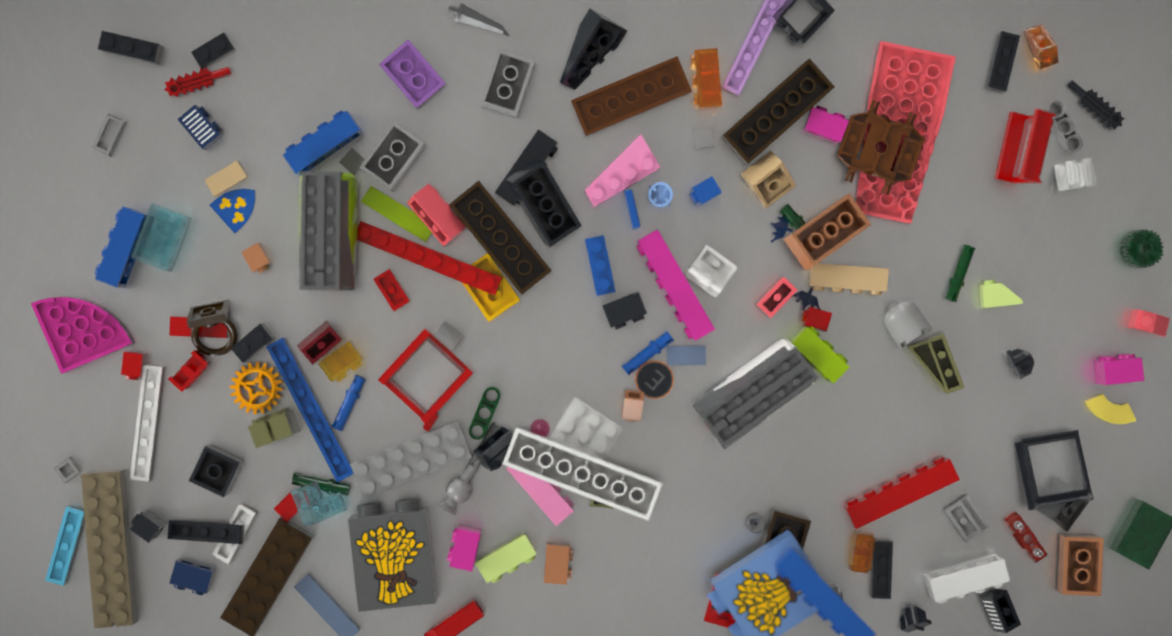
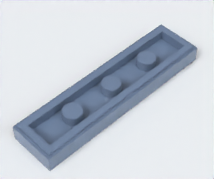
(326, 607)

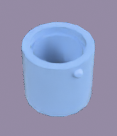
(660, 195)

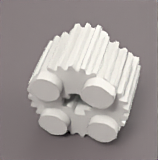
(1075, 175)

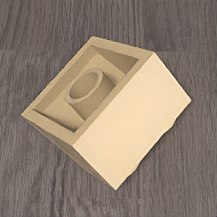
(768, 179)

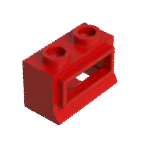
(190, 371)

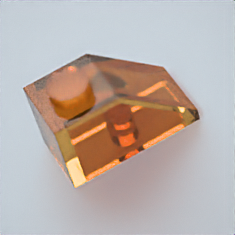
(1042, 46)

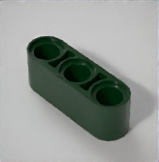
(484, 422)

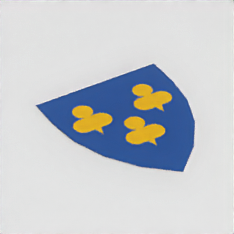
(235, 207)

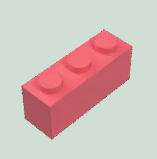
(436, 214)

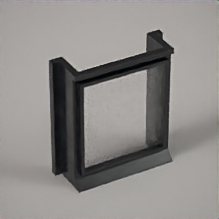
(1053, 469)

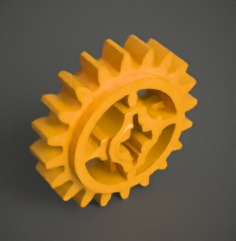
(241, 382)

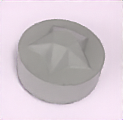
(755, 523)

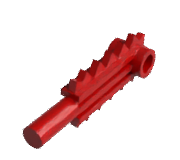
(194, 80)

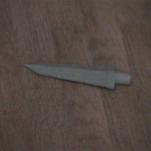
(471, 17)

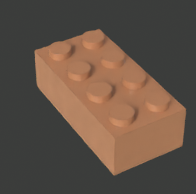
(827, 232)

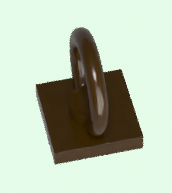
(208, 316)

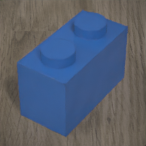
(704, 191)

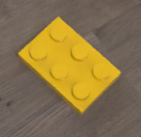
(490, 304)

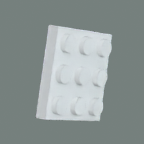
(586, 430)

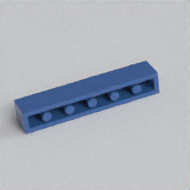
(820, 595)

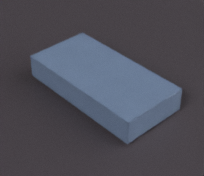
(686, 355)

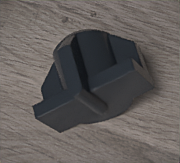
(1021, 362)
(913, 619)

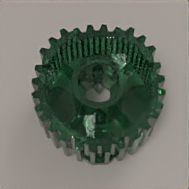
(1151, 245)

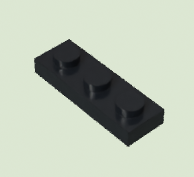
(1003, 61)
(882, 570)

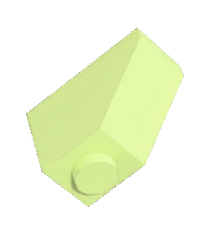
(996, 295)

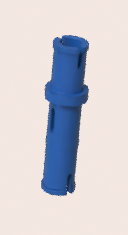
(647, 353)
(348, 403)

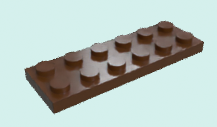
(631, 96)

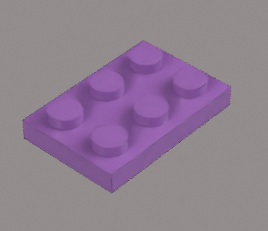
(412, 74)

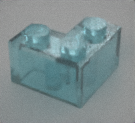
(315, 507)

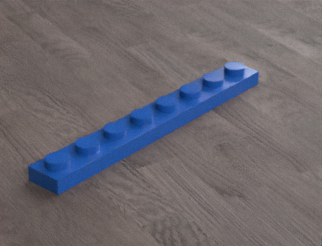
(310, 409)

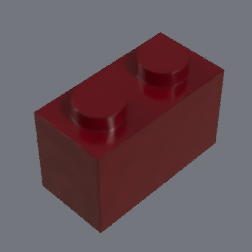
(319, 342)

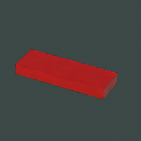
(179, 327)

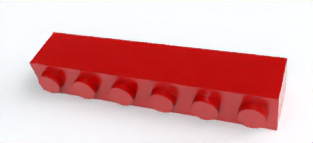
(901, 493)

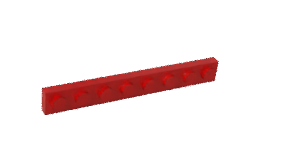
(428, 258)

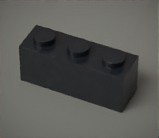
(130, 47)

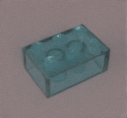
(161, 237)

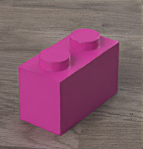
(826, 124)

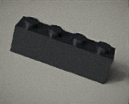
(539, 147)

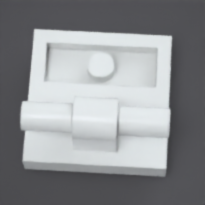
(710, 271)

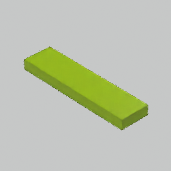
(396, 213)

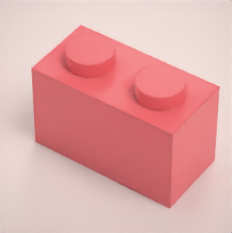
(776, 297)

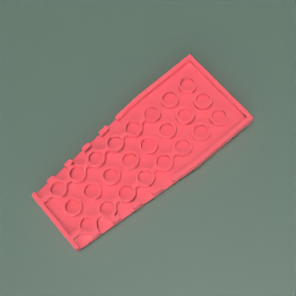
(905, 82)

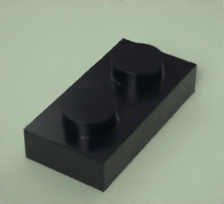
(213, 50)

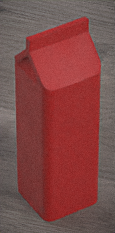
(458, 620)

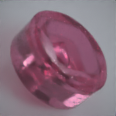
(540, 427)

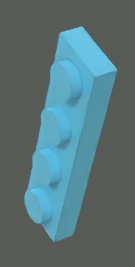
(65, 546)

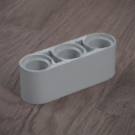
(1071, 133)

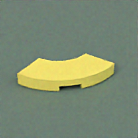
(1110, 412)

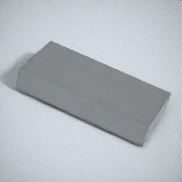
(109, 134)

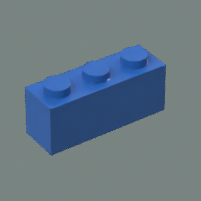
(600, 265)

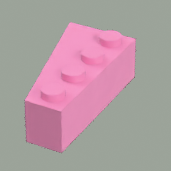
(627, 169)

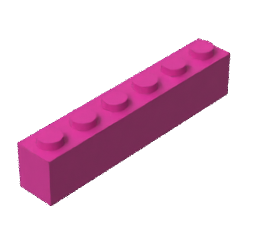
(675, 284)

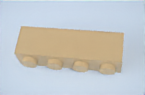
(848, 277)

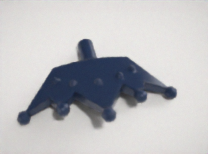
(781, 228)
(807, 299)

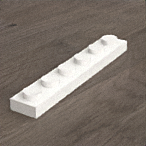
(146, 423)

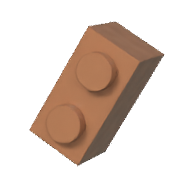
(557, 562)

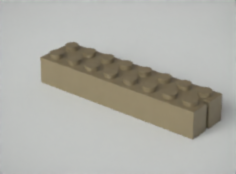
(109, 548)

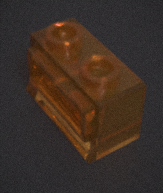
(863, 552)

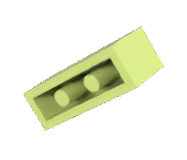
(506, 558)

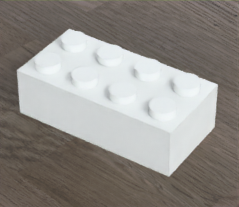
(966, 578)

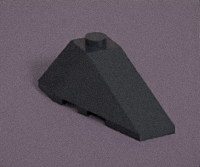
(593, 41)

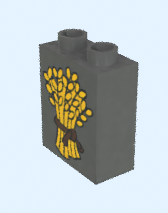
(392, 556)

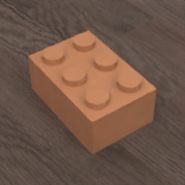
(1080, 564)

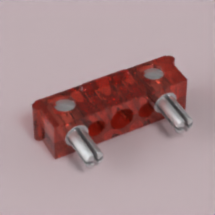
(1015, 524)

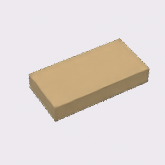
(226, 178)

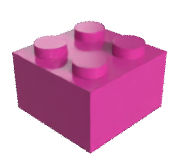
(1118, 370)
(465, 547)

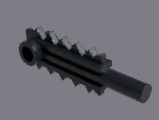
(1096, 105)

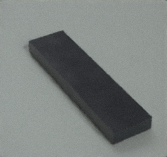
(205, 531)

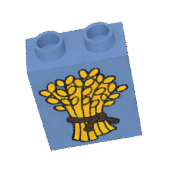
(756, 593)

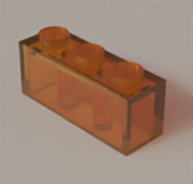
(706, 78)

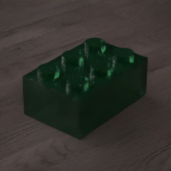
(1142, 534)

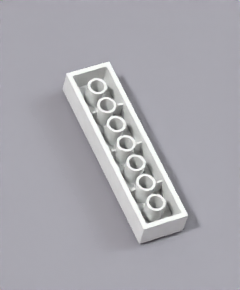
(582, 473)

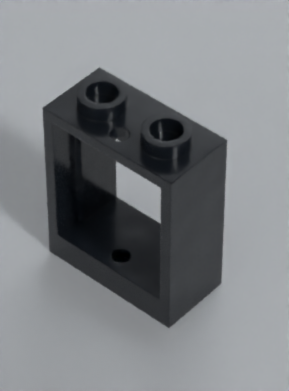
(821, 5)

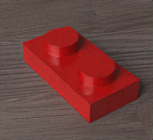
(391, 290)

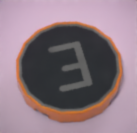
(654, 379)

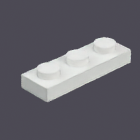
(242, 516)

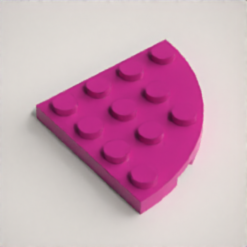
(79, 331)

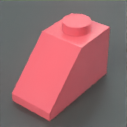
(1148, 322)

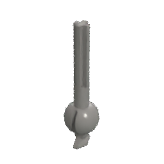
(459, 489)

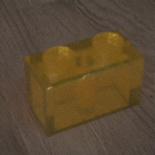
(341, 361)

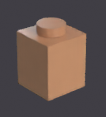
(257, 258)
(633, 405)

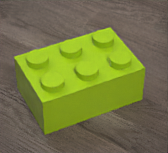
(820, 354)

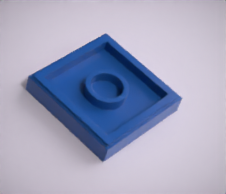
(632, 210)

